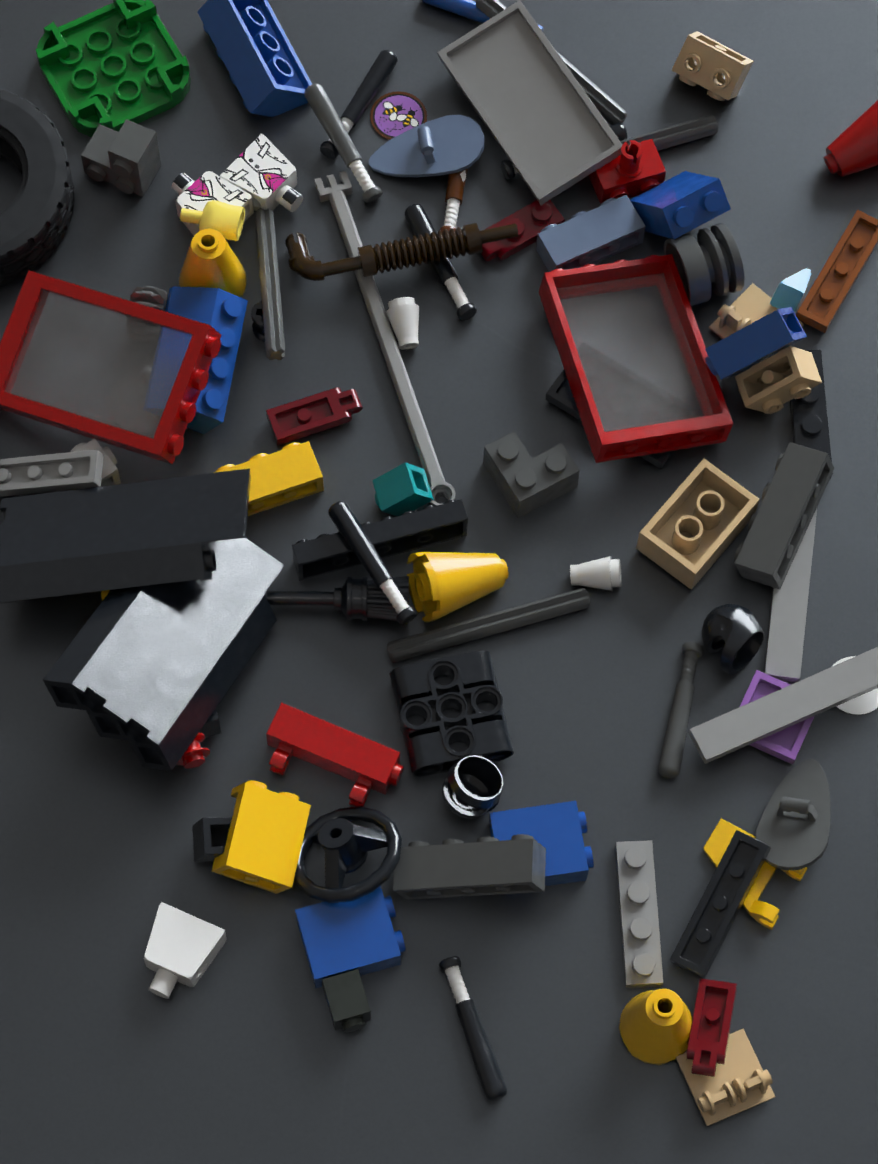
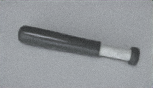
(340, 138)

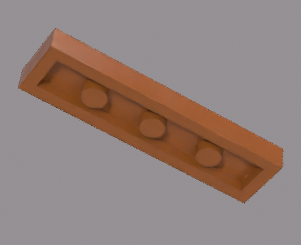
(840, 272)

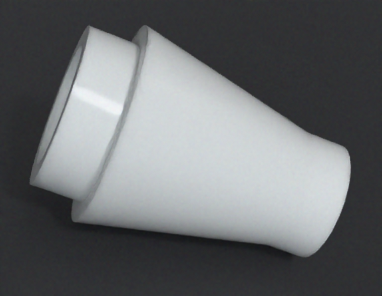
(404, 320)
(599, 574)

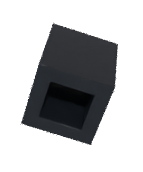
(210, 837)

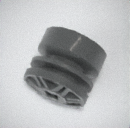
(707, 263)

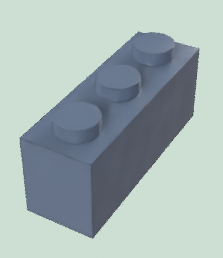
(591, 235)

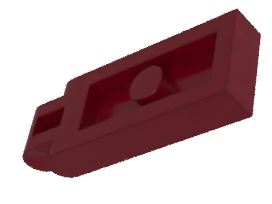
(530, 222)
(313, 414)
(711, 1025)

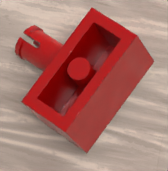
(630, 173)

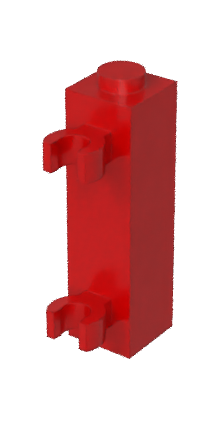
(334, 750)

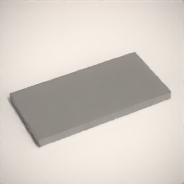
(530, 102)

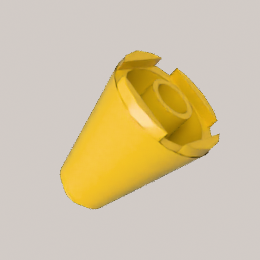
(212, 264)
(452, 580)
(656, 1026)

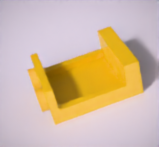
(263, 837)

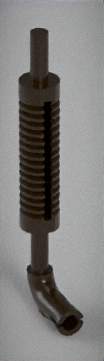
(398, 254)

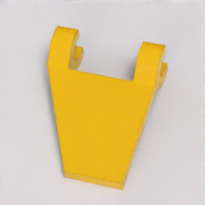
(761, 911)

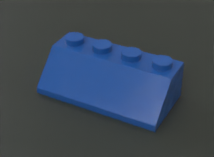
(256, 55)
(226, 315)

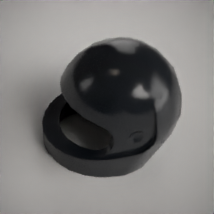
(735, 631)
(472, 787)

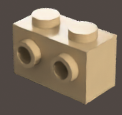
(711, 66)
(778, 380)

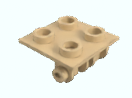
(745, 310)
(736, 1084)

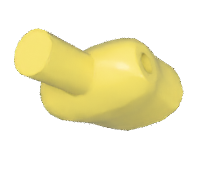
(217, 216)

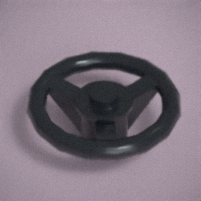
(347, 850)

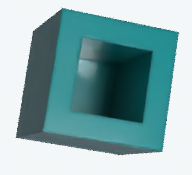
(402, 489)

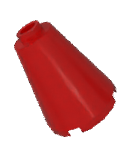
(856, 146)

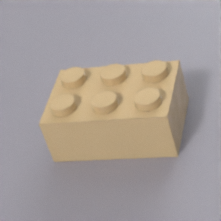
(697, 523)

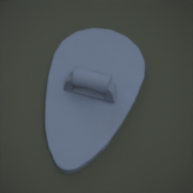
(431, 149)

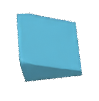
(791, 290)

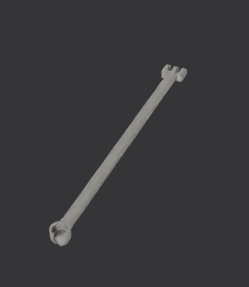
(386, 338)

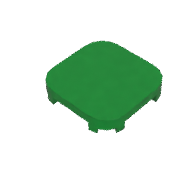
(113, 66)

